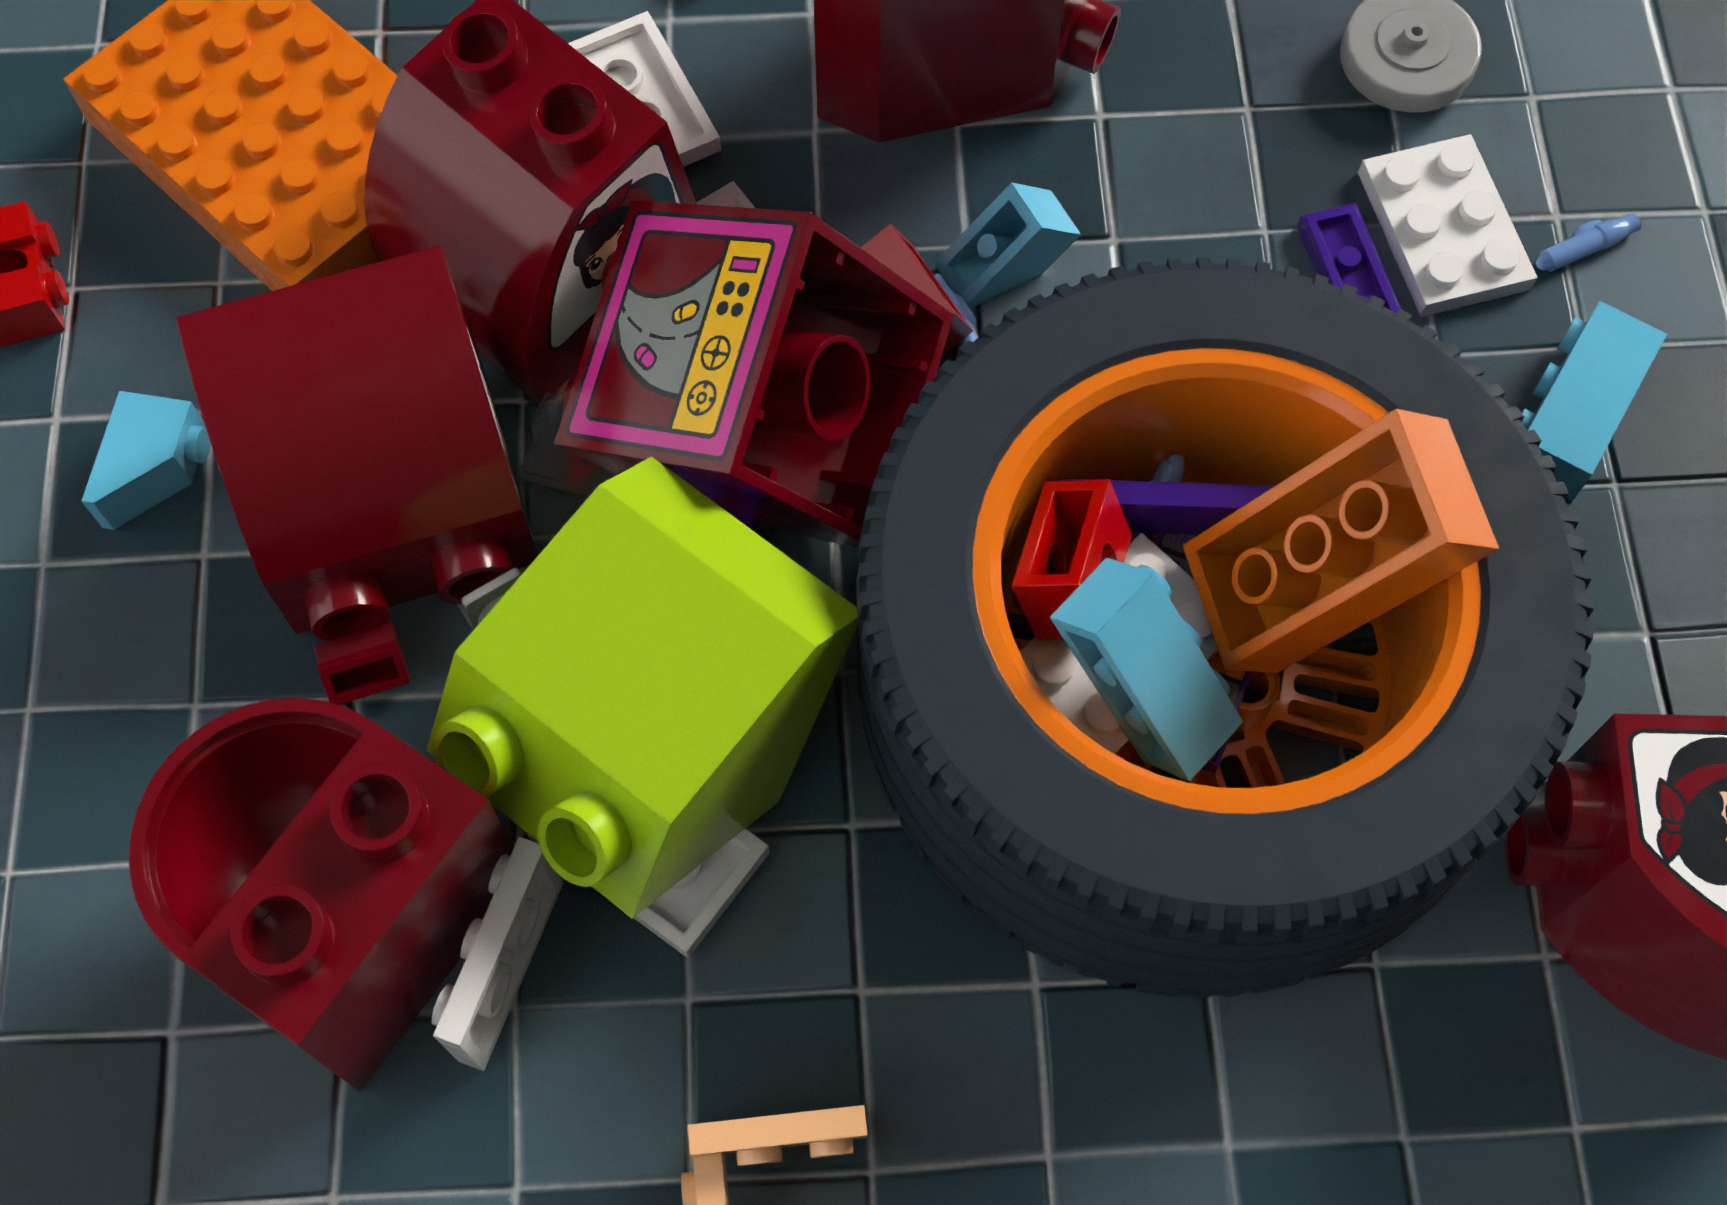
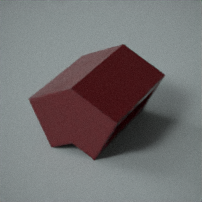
(362, 663)

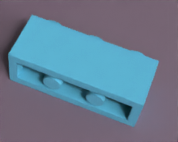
(1590, 390)
(1148, 667)

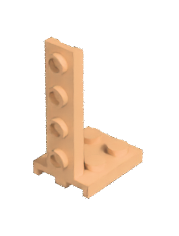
(761, 1142)

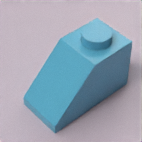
(1008, 244)
(144, 457)

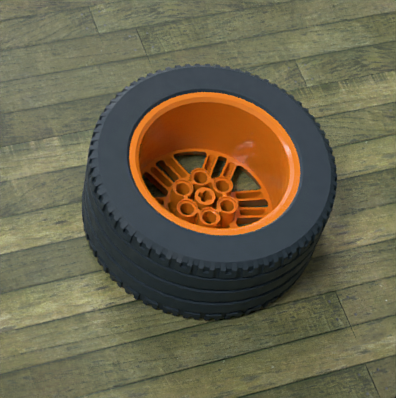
(1090, 846)

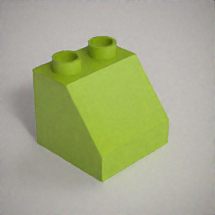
(642, 686)

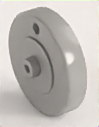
(1410, 52)

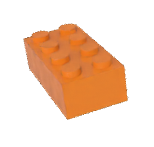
(1339, 543)

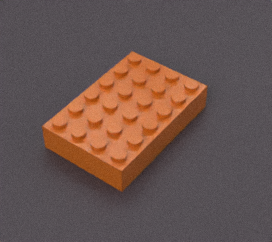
(250, 125)

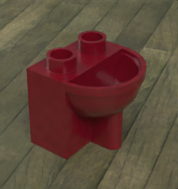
(314, 873)

